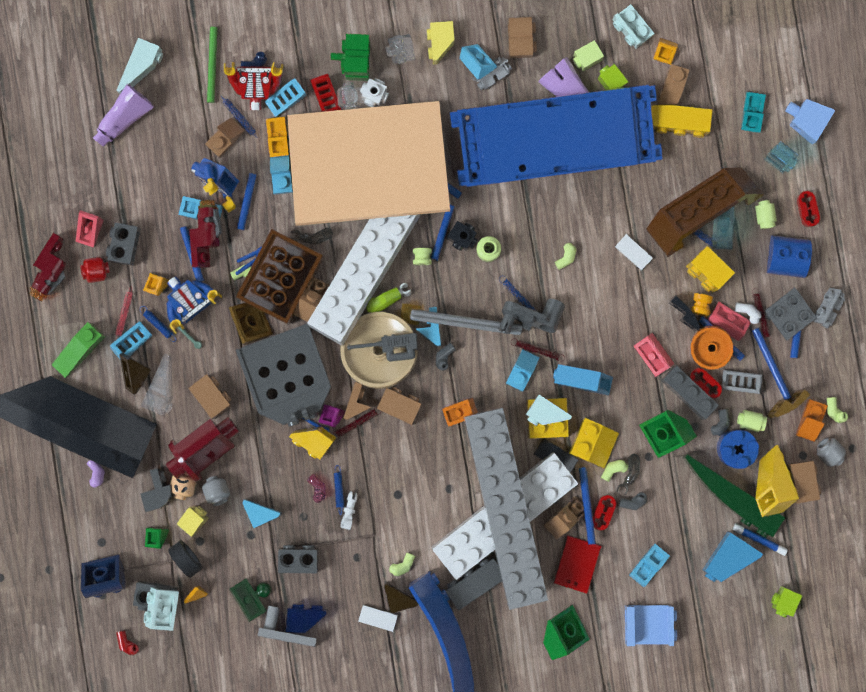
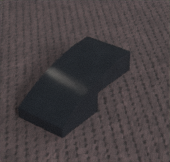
(688, 317)
(546, 448)

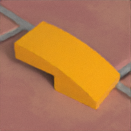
(277, 136)

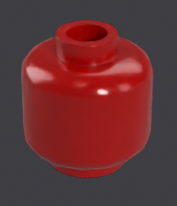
(94, 269)

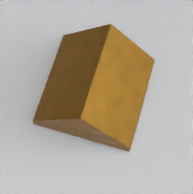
(250, 323)

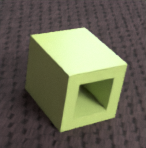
(587, 56)

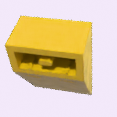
(774, 484)

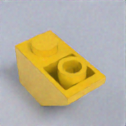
(314, 440)

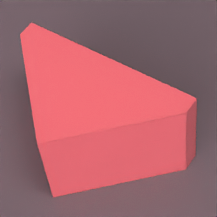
(88, 228)

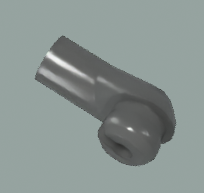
(442, 356)
(723, 424)
(635, 503)

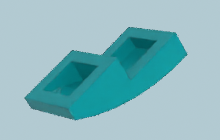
(753, 112)

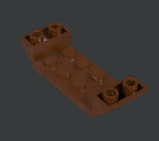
(701, 206)

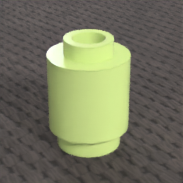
(766, 214)
(752, 421)

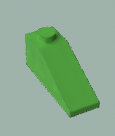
(78, 349)

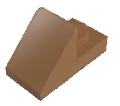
(225, 137)
(355, 408)

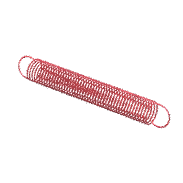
(122, 322)

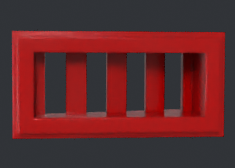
(321, 79)

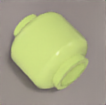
(491, 242)

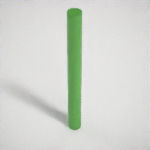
(212, 65)

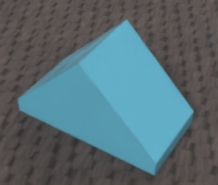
(258, 513)

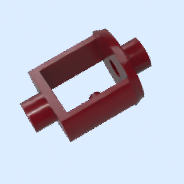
(201, 448)

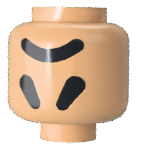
(183, 487)

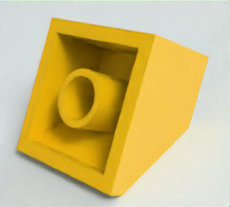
(593, 443)

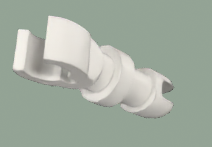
(349, 510)

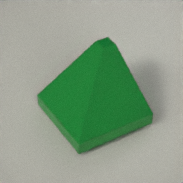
(155, 537)

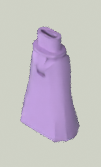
(563, 80)
(125, 111)

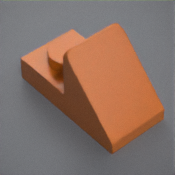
(455, 413)
(811, 420)

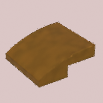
(783, 406)

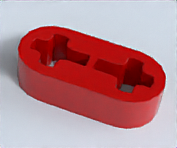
(803, 210)
(709, 380)
(607, 515)

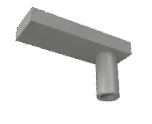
(270, 626)

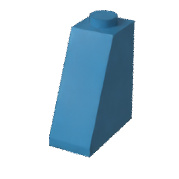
(583, 379)
(729, 558)

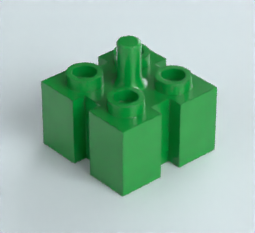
(354, 57)

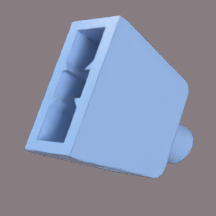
(809, 119)

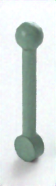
(197, 344)

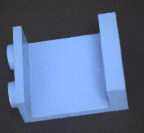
(650, 624)

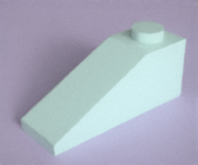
(141, 63)

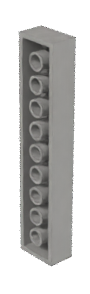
(505, 508)

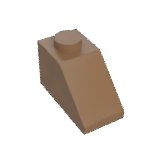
(673, 85)

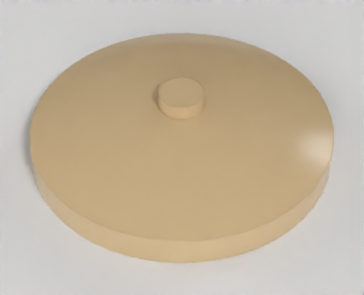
(369, 364)

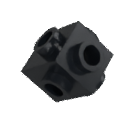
(462, 229)

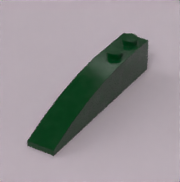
(735, 499)

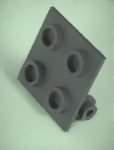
(790, 314)

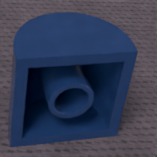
(102, 577)

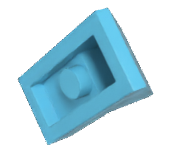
(281, 174)
(431, 333)
(522, 370)

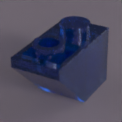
(302, 619)

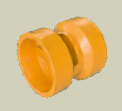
(701, 306)

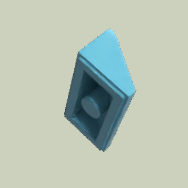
(477, 60)

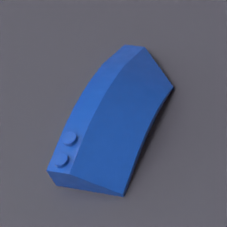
(447, 629)

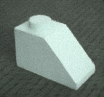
(545, 412)

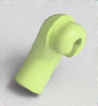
(834, 413)
(613, 467)
(404, 567)

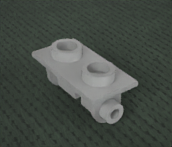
(500, 72)
(832, 299)

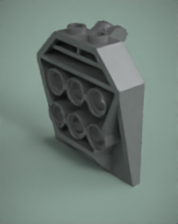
(286, 346)

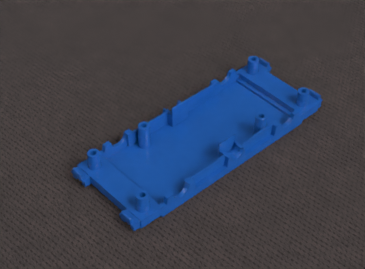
(556, 135)

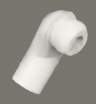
(750, 310)

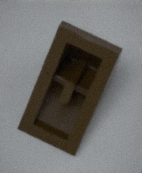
(133, 373)
(398, 600)

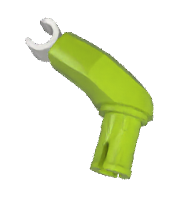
(387, 299)

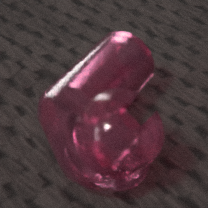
(319, 488)

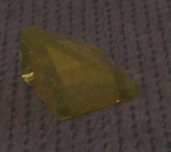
(406, 311)

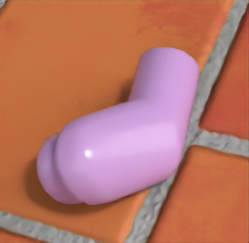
(97, 474)

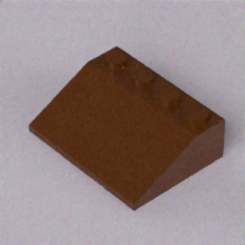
(279, 276)

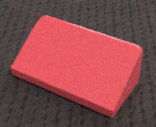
(729, 320)
(654, 354)

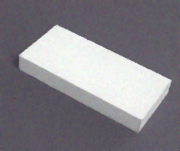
(633, 252)
(378, 618)

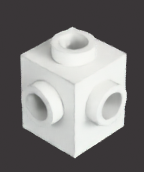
(374, 99)

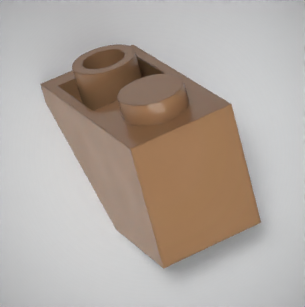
(310, 299)
(565, 518)

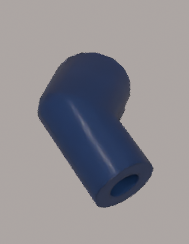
(258, 61)

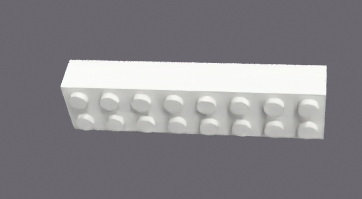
(360, 276)
(472, 538)

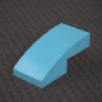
(189, 208)
(649, 565)

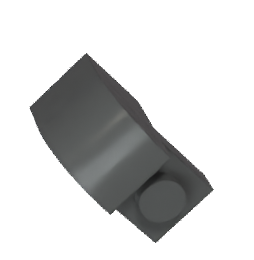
(160, 495)

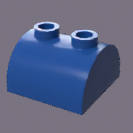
(789, 256)

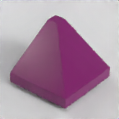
(331, 416)

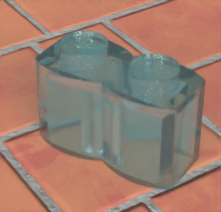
(782, 157)

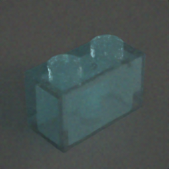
(724, 230)

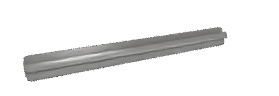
(461, 321)

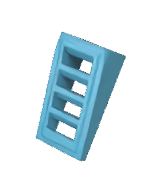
(289, 103)
(126, 336)

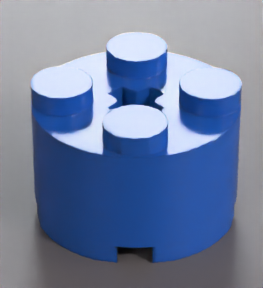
(748, 446)

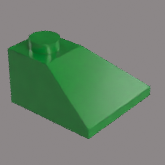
(667, 432)
(564, 633)

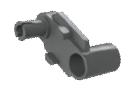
(545, 321)

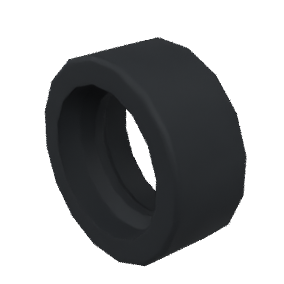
(185, 559)

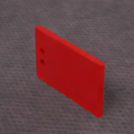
(577, 564)

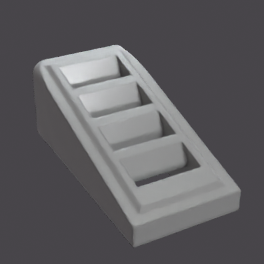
(758, 385)

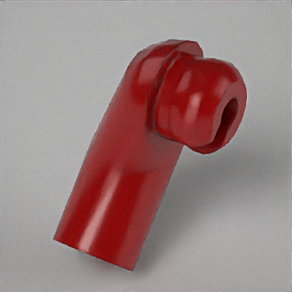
(125, 645)

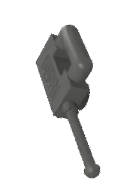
(392, 342)

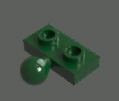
(249, 599)

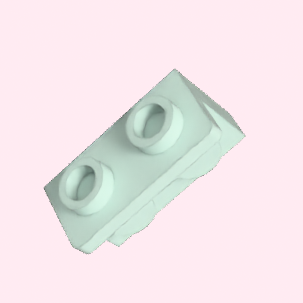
(632, 26)
(161, 609)

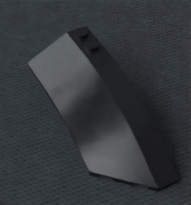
(79, 423)

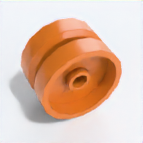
(708, 358)

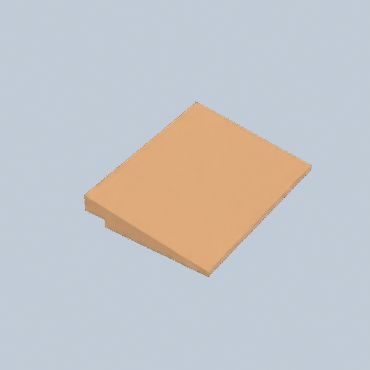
(368, 163)

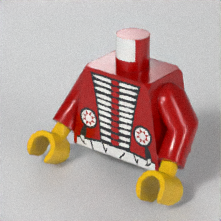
(254, 82)

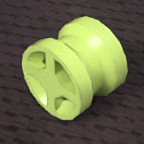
(422, 256)

